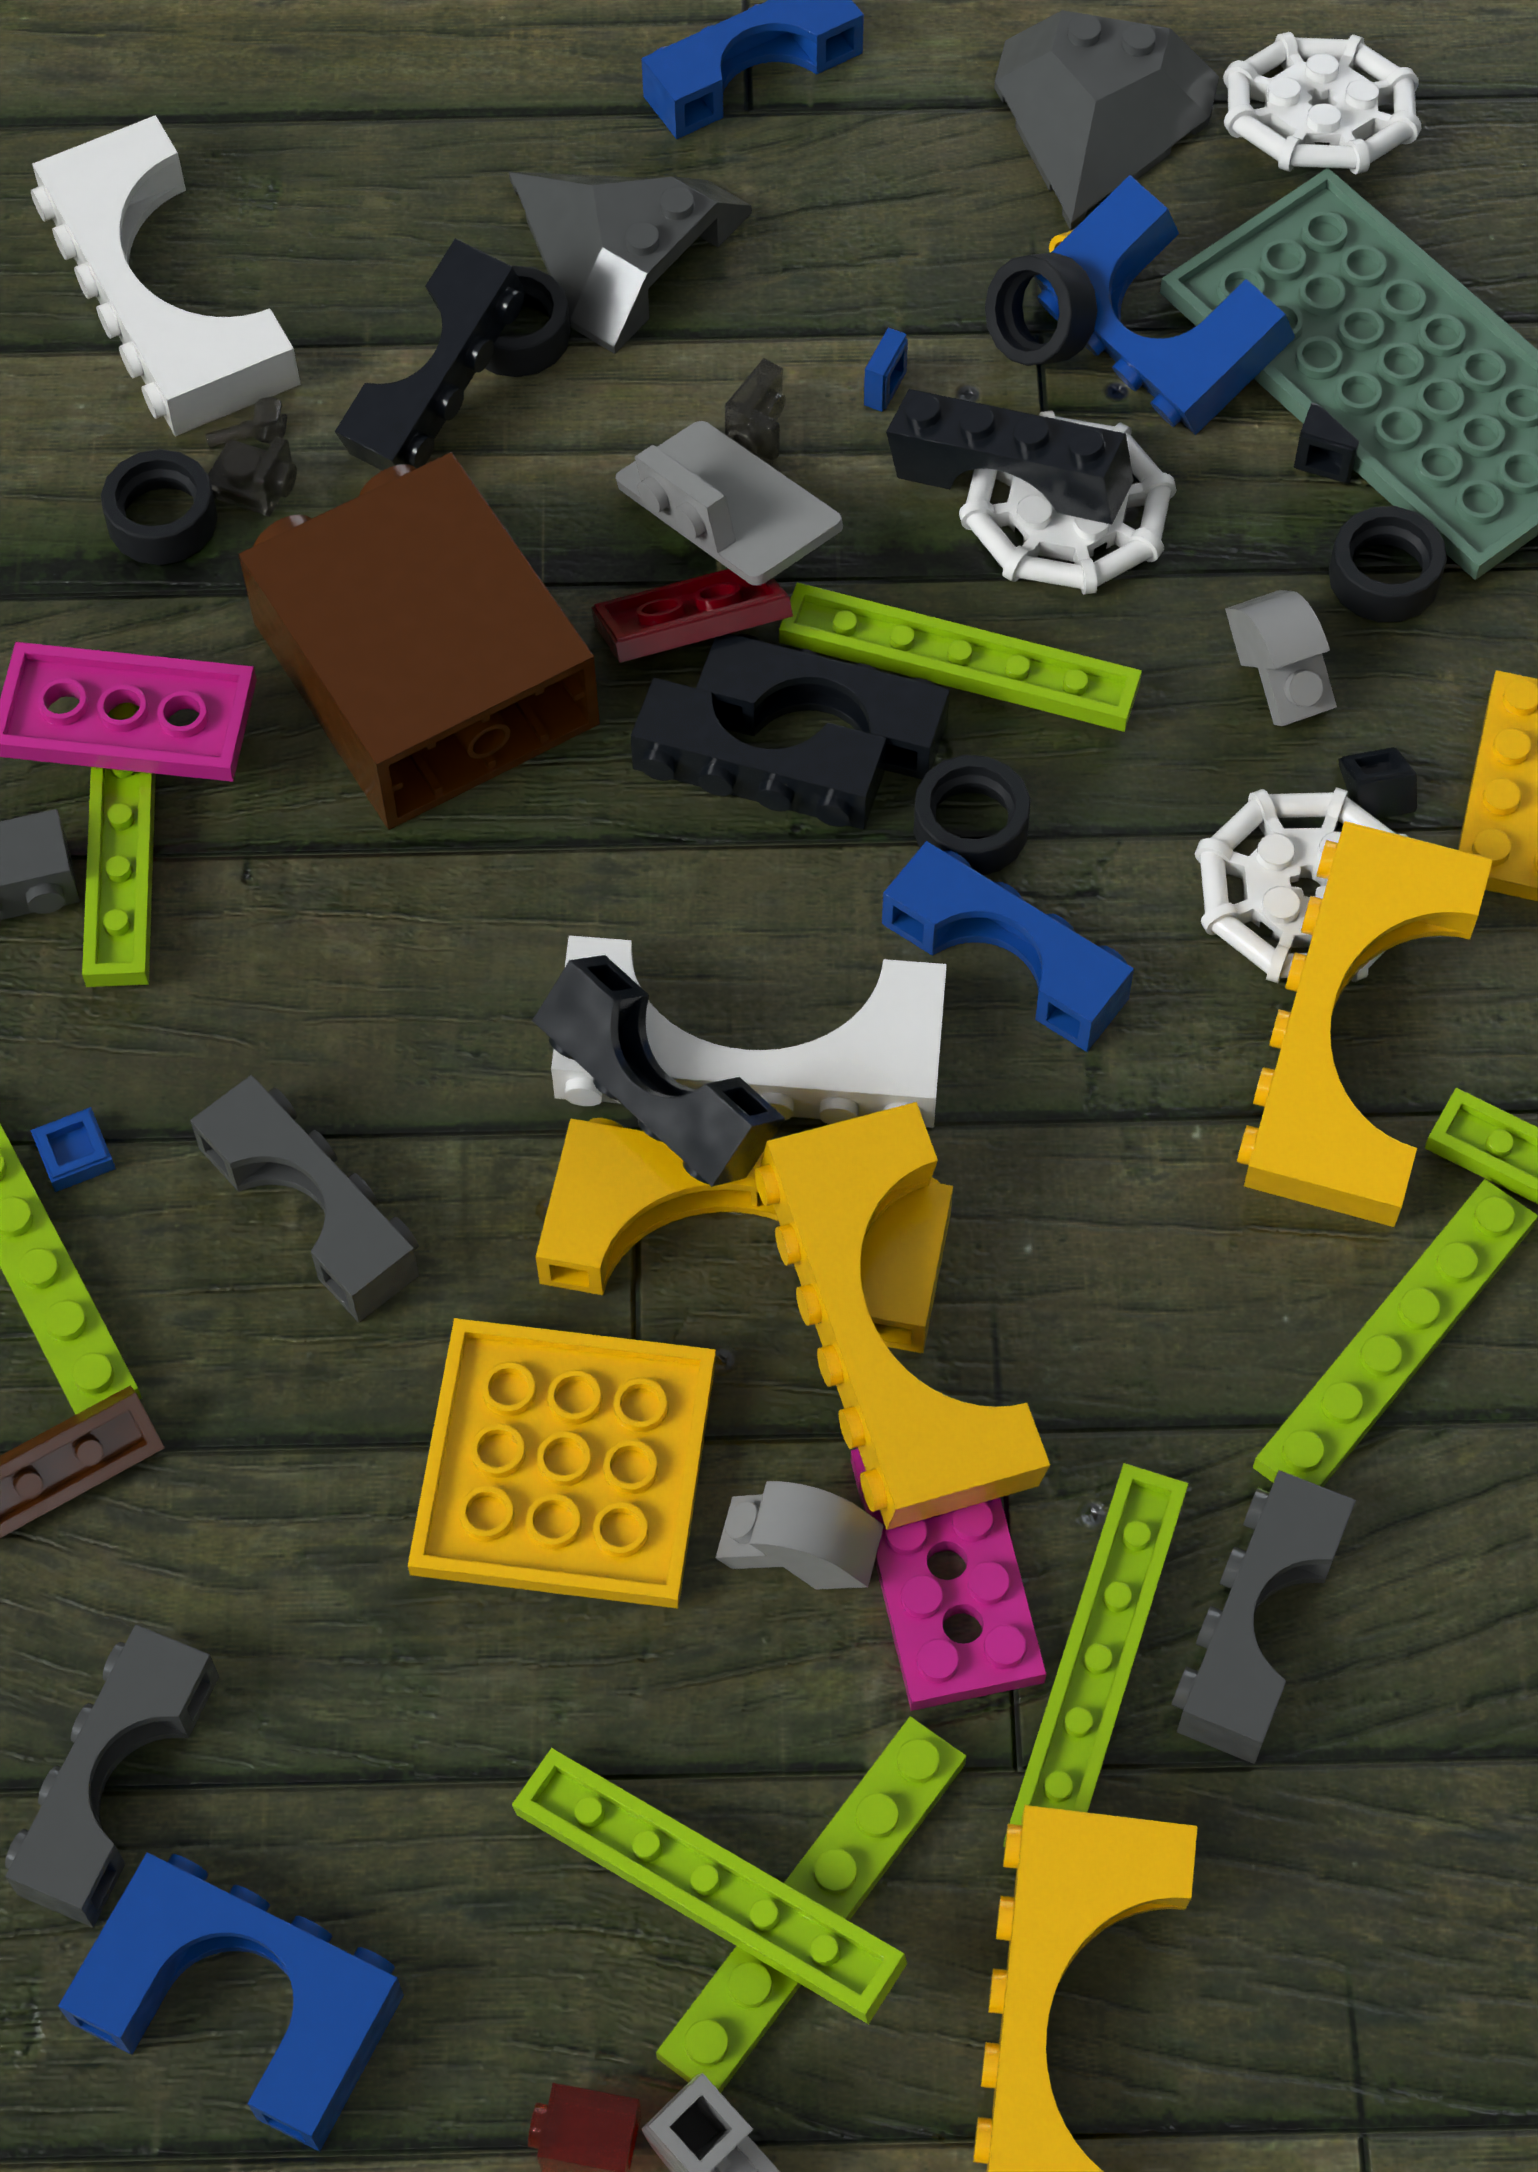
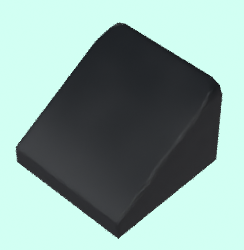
(1325, 446)
(1380, 782)

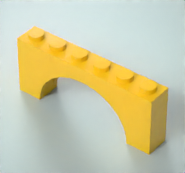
(1311, 1133)
(624, 1185)
(916, 1444)
(1070, 1885)

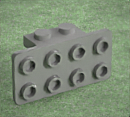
(729, 502)

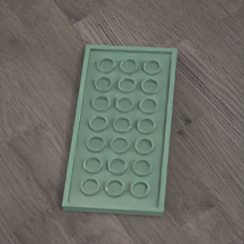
(1395, 357)

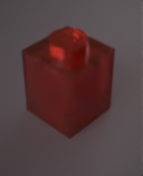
(585, 2131)

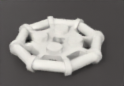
(1342, 100)
(1068, 536)
(1269, 870)

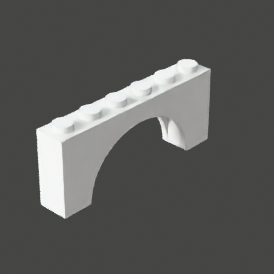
(189, 361)
(863, 1067)

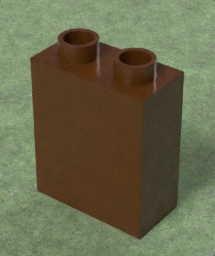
(420, 637)

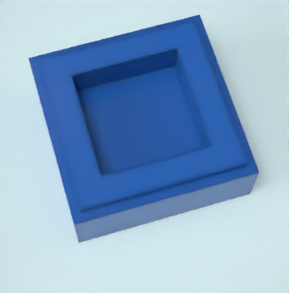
(885, 369)
(73, 1149)

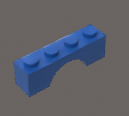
(689, 77)
(947, 903)

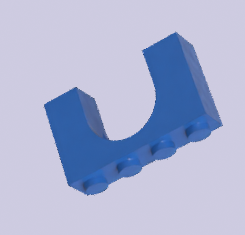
(1187, 373)
(176, 1919)

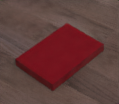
(687, 613)

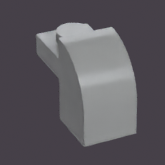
(1286, 645)
(804, 1531)
(704, 2133)

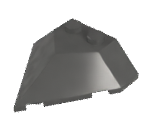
(1101, 101)
(616, 237)

